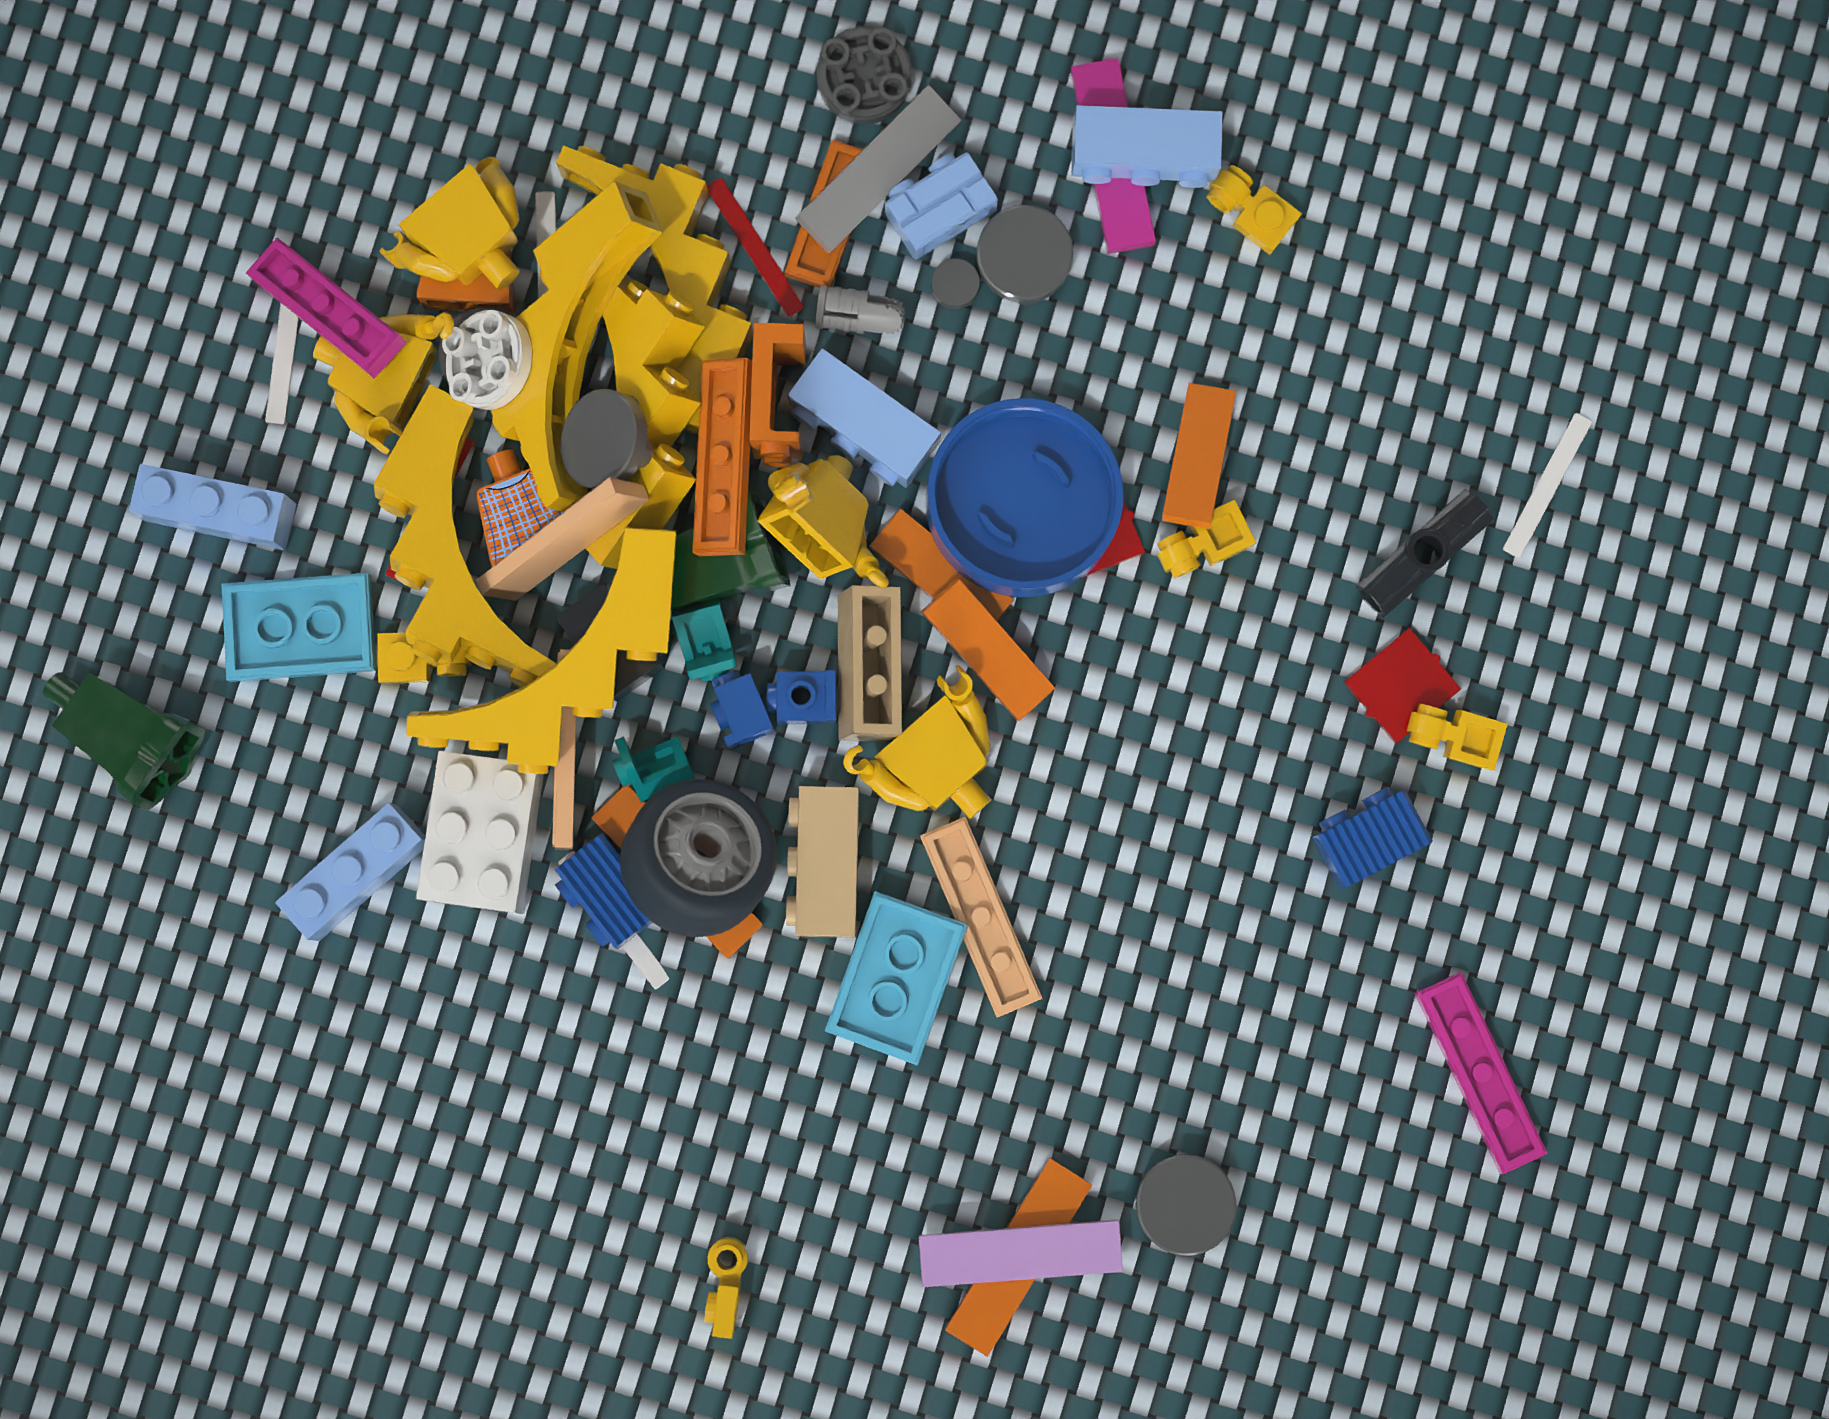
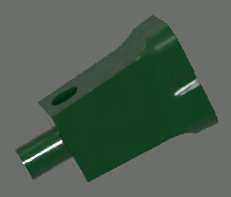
(720, 577)
(130, 740)

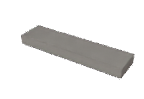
(878, 169)

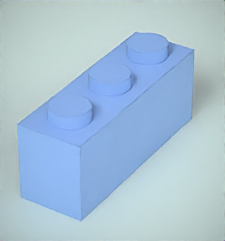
(1146, 145)
(862, 420)
(212, 507)
(352, 872)

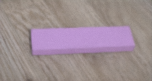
(1020, 1253)

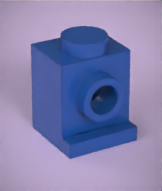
(820, 707)
(740, 709)

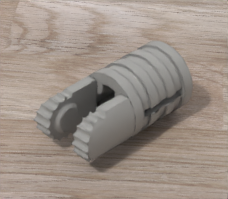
(858, 311)

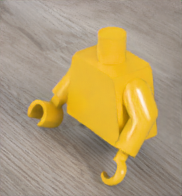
(462, 229)
(384, 404)
(821, 518)
(934, 755)

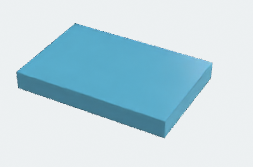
(298, 627)
(896, 978)

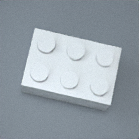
(479, 833)

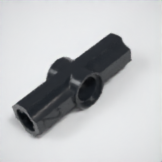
(1445, 533)

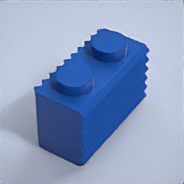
(1371, 838)
(596, 883)

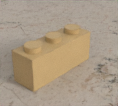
(869, 664)
(824, 862)

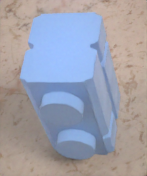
(939, 204)

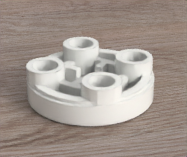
(487, 359)

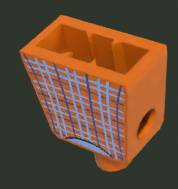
(510, 506)

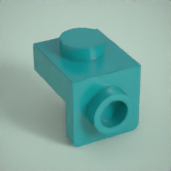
(704, 640)
(653, 767)

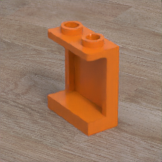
(773, 346)

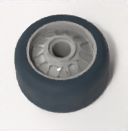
(678, 885)

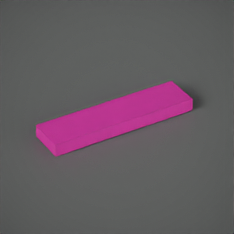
(1120, 203)
(326, 308)
(1480, 1073)

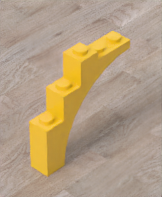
(689, 264)
(581, 270)
(648, 343)
(453, 612)
(531, 717)

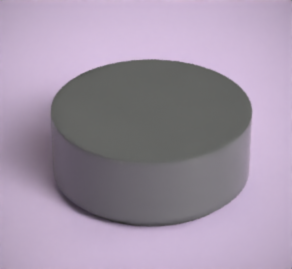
(955, 284)

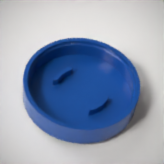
(1024, 497)

